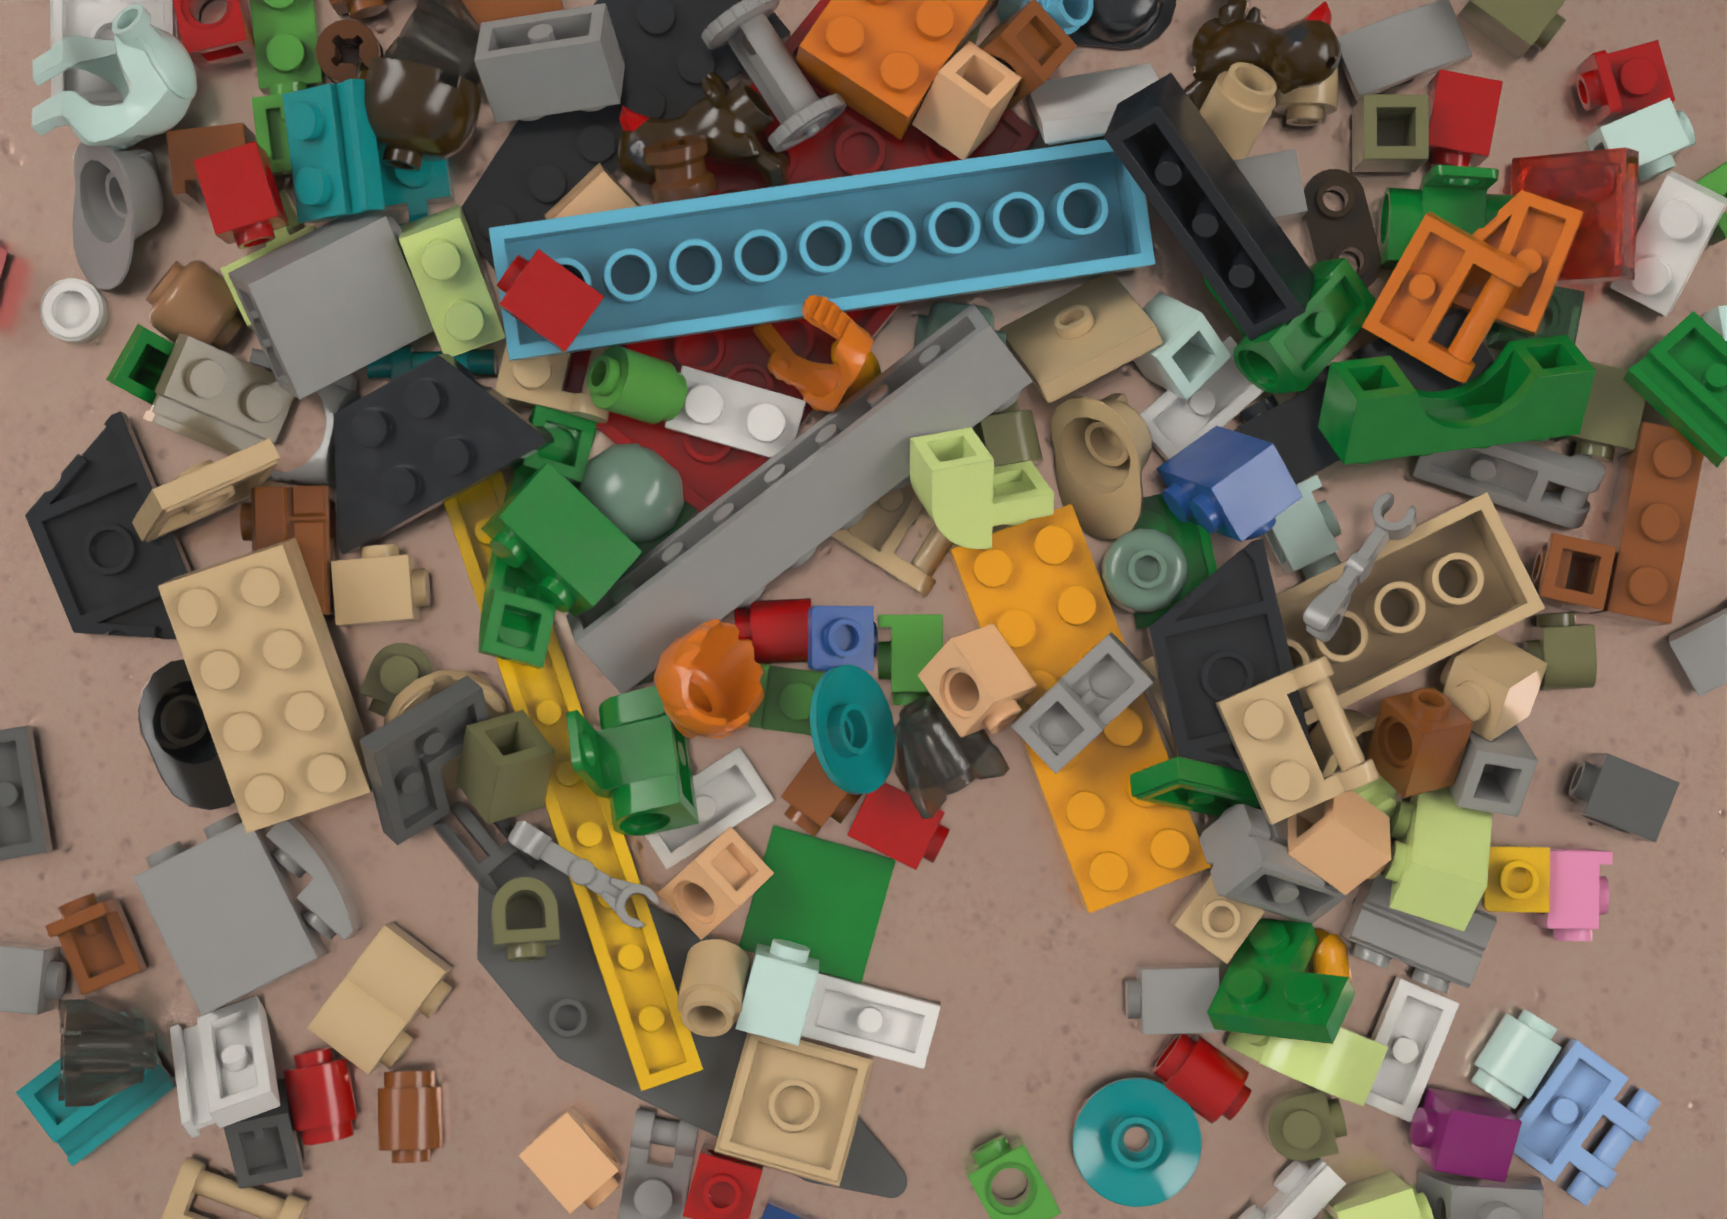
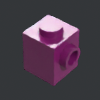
(1465, 1134)

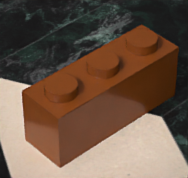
(1650, 525)

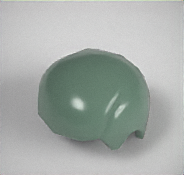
(634, 490)

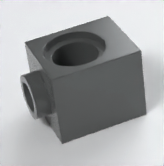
(1622, 796)

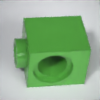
(998, 1155)

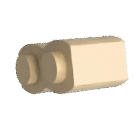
(381, 998)

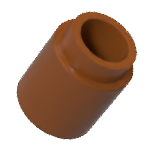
(410, 1115)

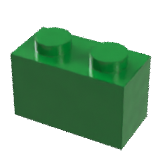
(560, 541)

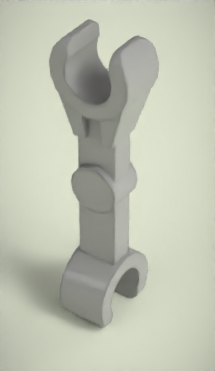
(1328, 608)
(581, 871)

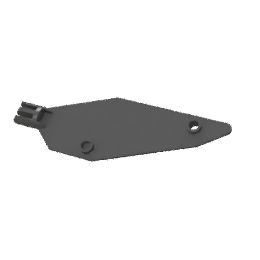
(575, 1017)

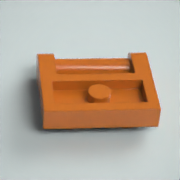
(1427, 285)

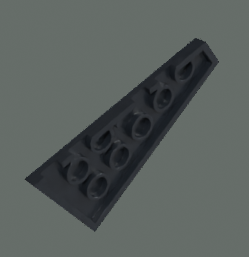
(660, 80)

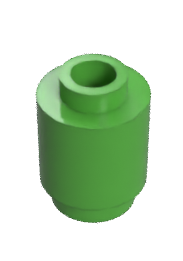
(636, 385)

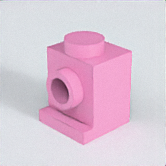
(1576, 893)

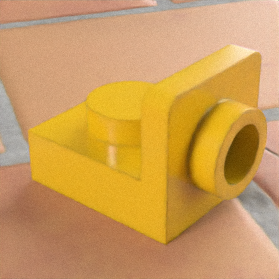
(1518, 879)

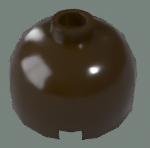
(416, 112)

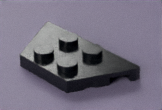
(421, 446)
(92, 548)
(1215, 646)

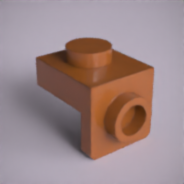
(97, 942)

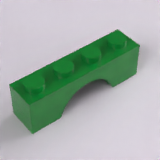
(1527, 394)

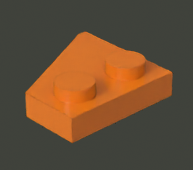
(1540, 236)

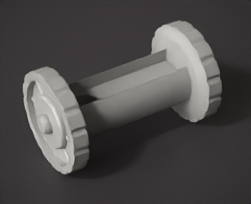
(773, 72)

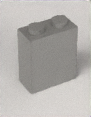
(332, 301)
(228, 913)

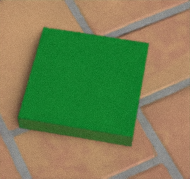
(820, 899)

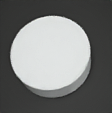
(73, 311)

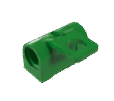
(1447, 191)
(1302, 348)
(636, 763)

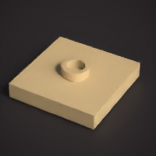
(1081, 336)
(205, 490)
(794, 1108)

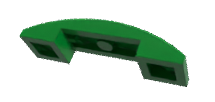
(513, 614)

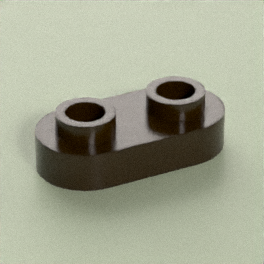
(1342, 230)

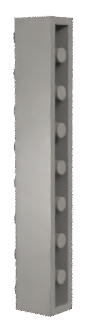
(798, 498)

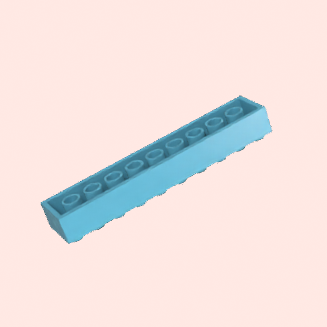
(845, 238)

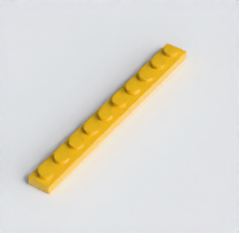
(582, 823)

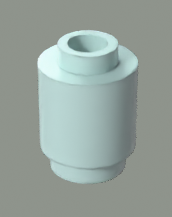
(1516, 1058)

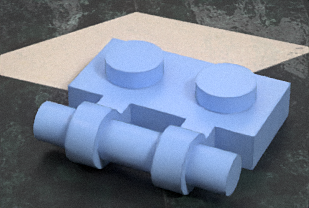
(1566, 1109)

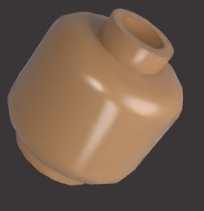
(194, 303)

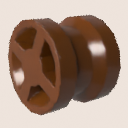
(336, 40)
(679, 168)

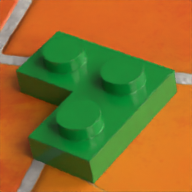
(1272, 994)

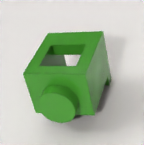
(912, 646)

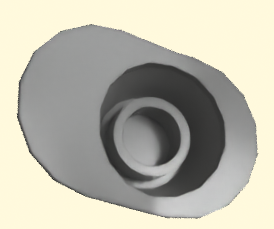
(113, 205)

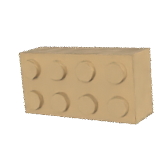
(269, 684)

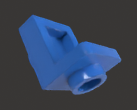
(841, 637)

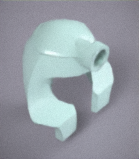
(144, 66)

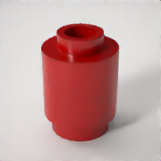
(776, 629)
(1203, 1077)
(320, 1096)

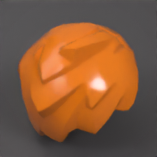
(709, 681)

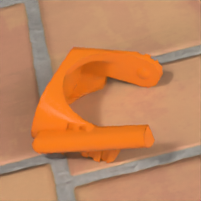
(818, 382)

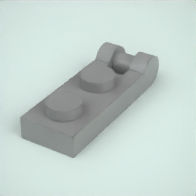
(1517, 479)
(656, 1187)

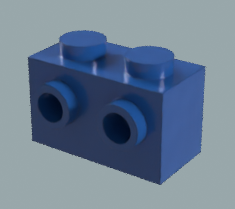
(1229, 484)

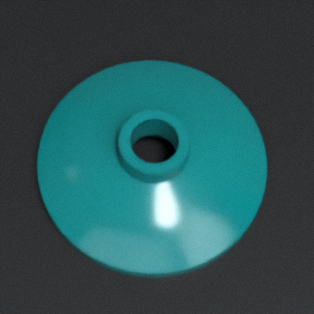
(852, 729)
(1136, 1174)

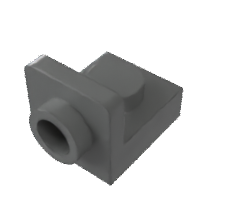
(265, 1145)

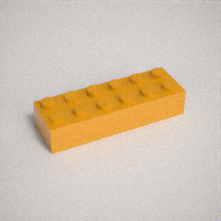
(1051, 612)

